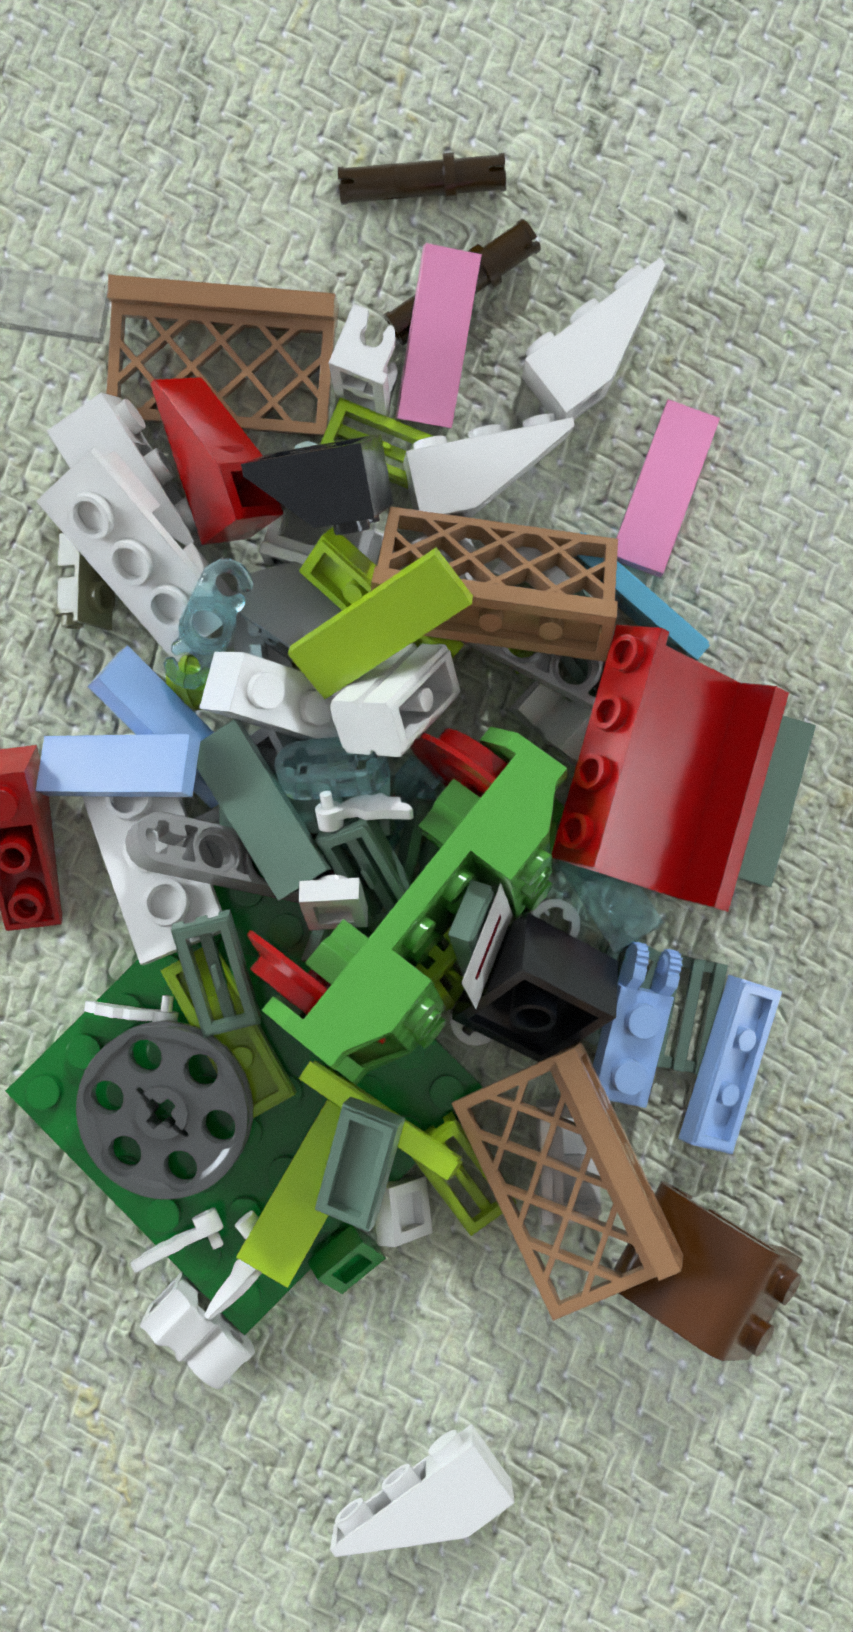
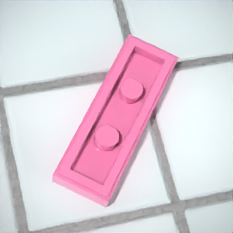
(438, 335)
(665, 487)

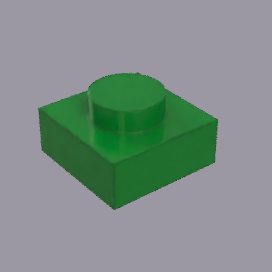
(345, 1259)

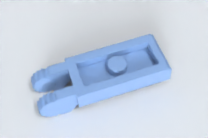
(633, 1040)

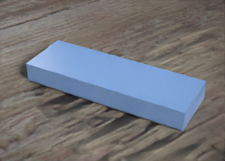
(149, 705)
(118, 765)
(730, 1065)

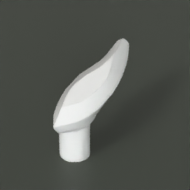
(241, 1276)

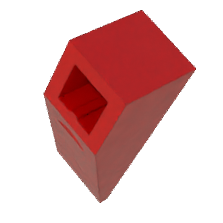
(209, 458)
(26, 845)

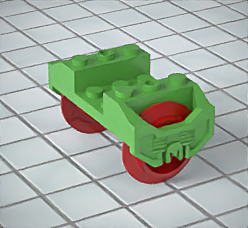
(492, 826)

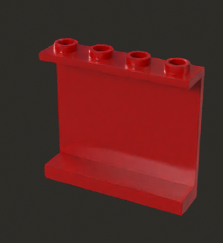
(669, 771)

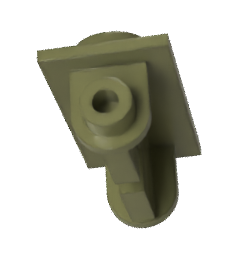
(85, 595)

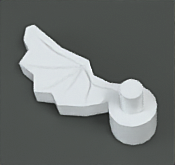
(331, 813)
(134, 1013)
(206, 1224)

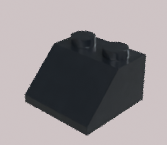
(328, 482)
(542, 991)

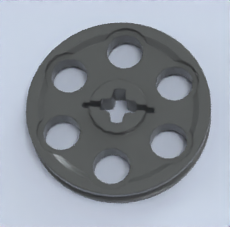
(182, 1131)

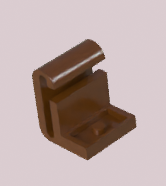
(725, 1282)

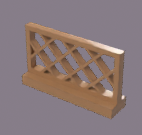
(225, 306)
(510, 616)
(615, 1162)

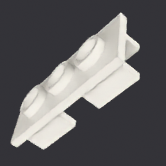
(112, 525)
(147, 898)

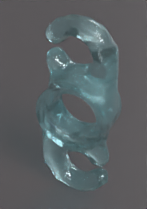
(208, 598)

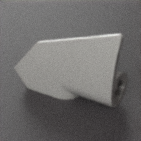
(285, 606)

